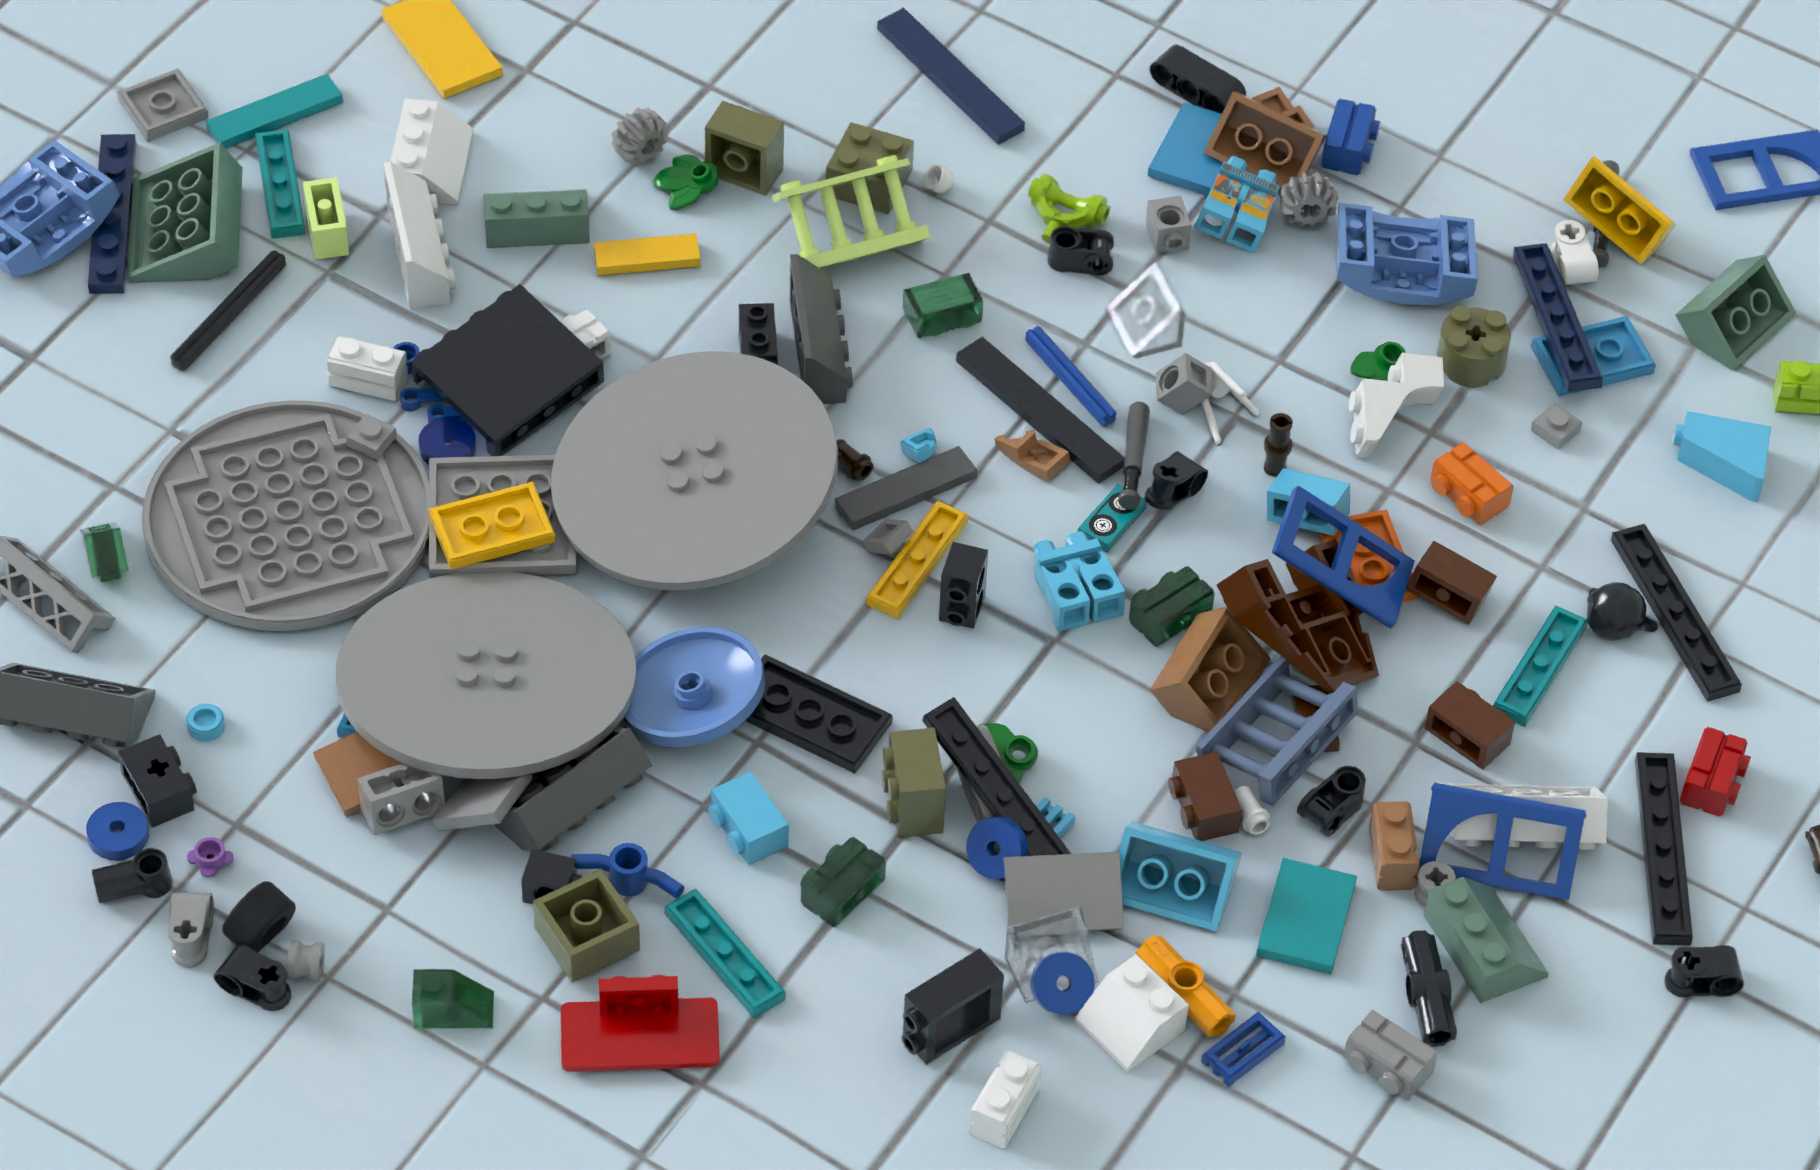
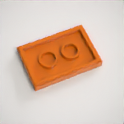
(1366, 565)

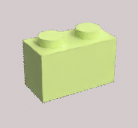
(326, 218)

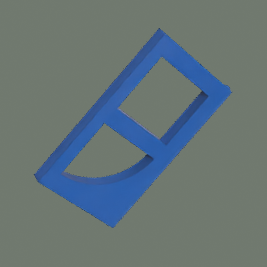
(1798, 145)
(1377, 601)
(1455, 804)

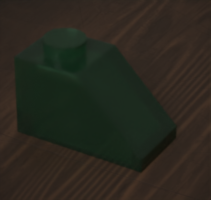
(104, 551)
(450, 1000)

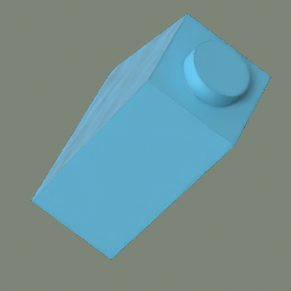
(1725, 451)

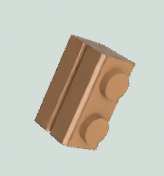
(1393, 846)

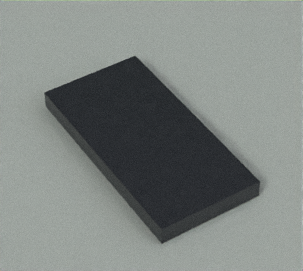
(818, 716)

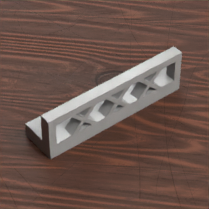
(53, 584)

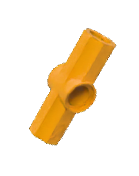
(1205, 1006)

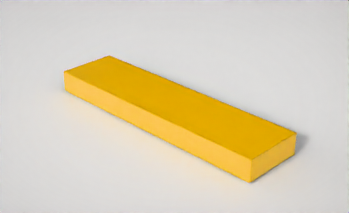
(917, 559)

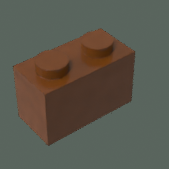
(1451, 582)
(1470, 725)
(1205, 797)

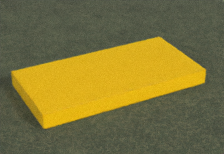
(442, 44)

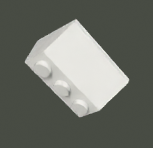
(433, 147)

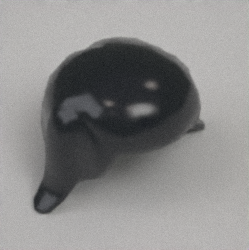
(1617, 611)

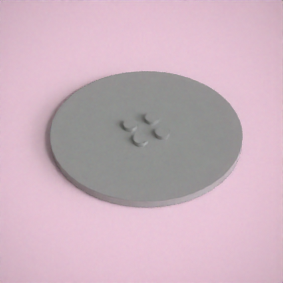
(694, 470)
(283, 521)
(486, 674)

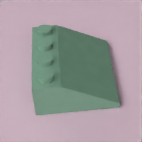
(186, 218)

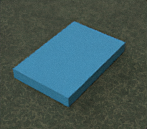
(1181, 153)
(1615, 349)

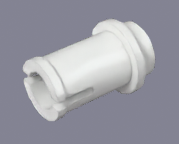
(1254, 817)

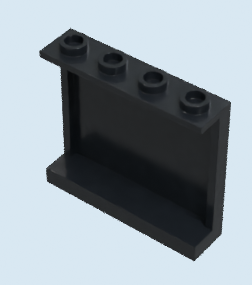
(510, 369)

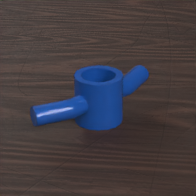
(629, 870)

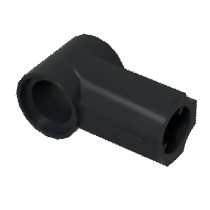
(134, 877)

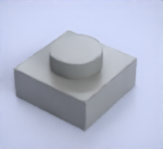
(1556, 426)
(371, 436)
(888, 537)

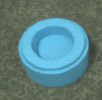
(205, 722)

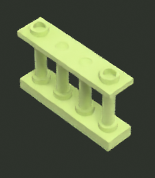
(874, 239)

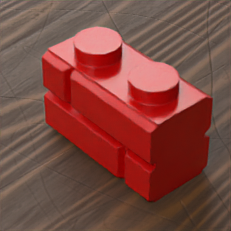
(1714, 772)

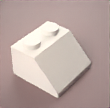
(1133, 1013)

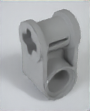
(190, 926)

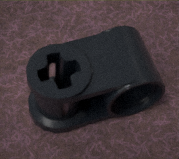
(1077, 250)
(1175, 481)
(1330, 803)
(1708, 969)
(254, 978)

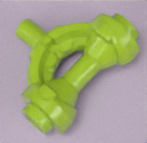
(1046, 193)

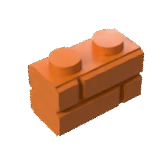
(1471, 484)

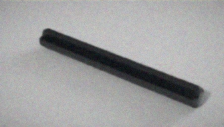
(227, 310)

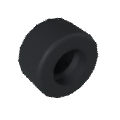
(259, 916)

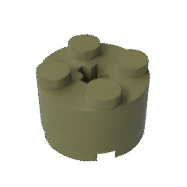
(1474, 345)

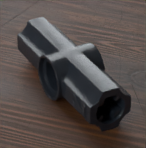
(1428, 988)

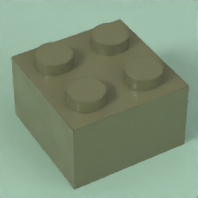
(745, 147)
(859, 151)
(914, 782)
(586, 925)

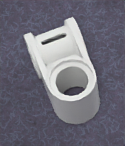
(1574, 254)

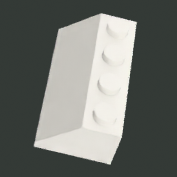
(418, 238)
(1545, 835)

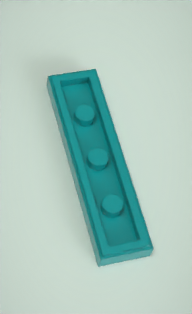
(274, 111)
(280, 184)
(1540, 665)
(725, 953)

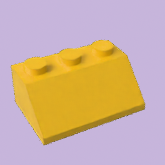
(1619, 211)

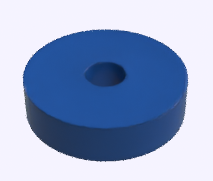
(114, 817)
(981, 845)
(1045, 979)

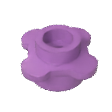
(207, 848)

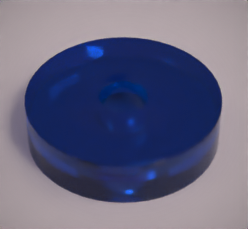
(446, 430)

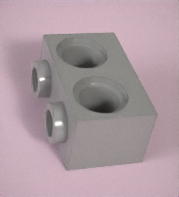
(399, 796)

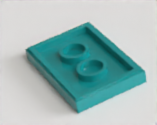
(1306, 915)

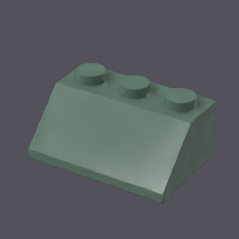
(536, 218)
(1737, 311)
(1482, 938)

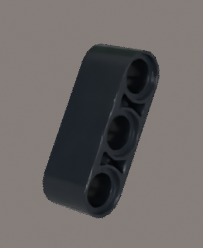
(1195, 79)

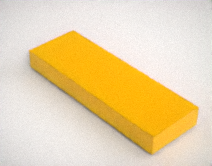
(646, 254)

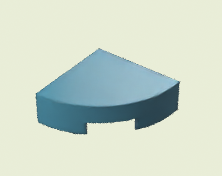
(920, 445)

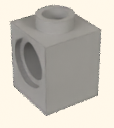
(1168, 224)
(1183, 383)

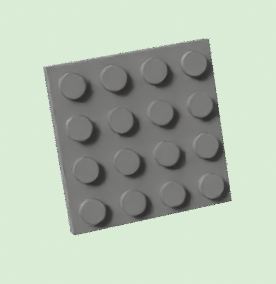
(467, 477)

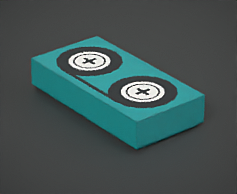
(1110, 520)

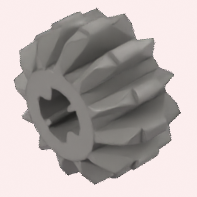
(640, 136)
(1308, 199)

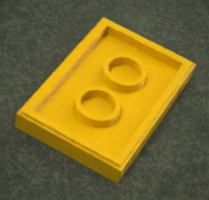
(491, 525)

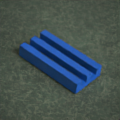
(1222, 1067)

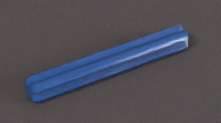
(1070, 376)

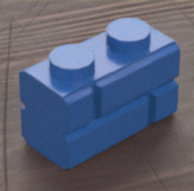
(1349, 137)

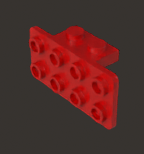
(639, 1028)

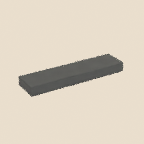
(905, 488)

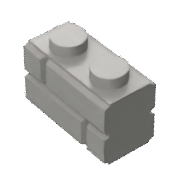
(1390, 1055)

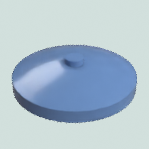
(694, 686)

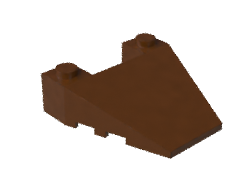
(1306, 627)

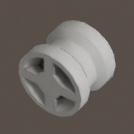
(1428, 876)
(305, 960)

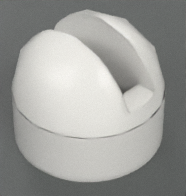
(936, 183)

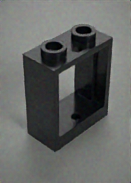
(952, 1006)

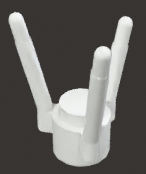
(1220, 387)

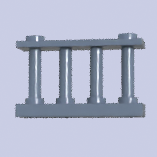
(1292, 755)

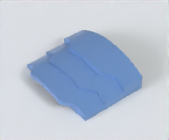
(50, 209)
(1406, 257)

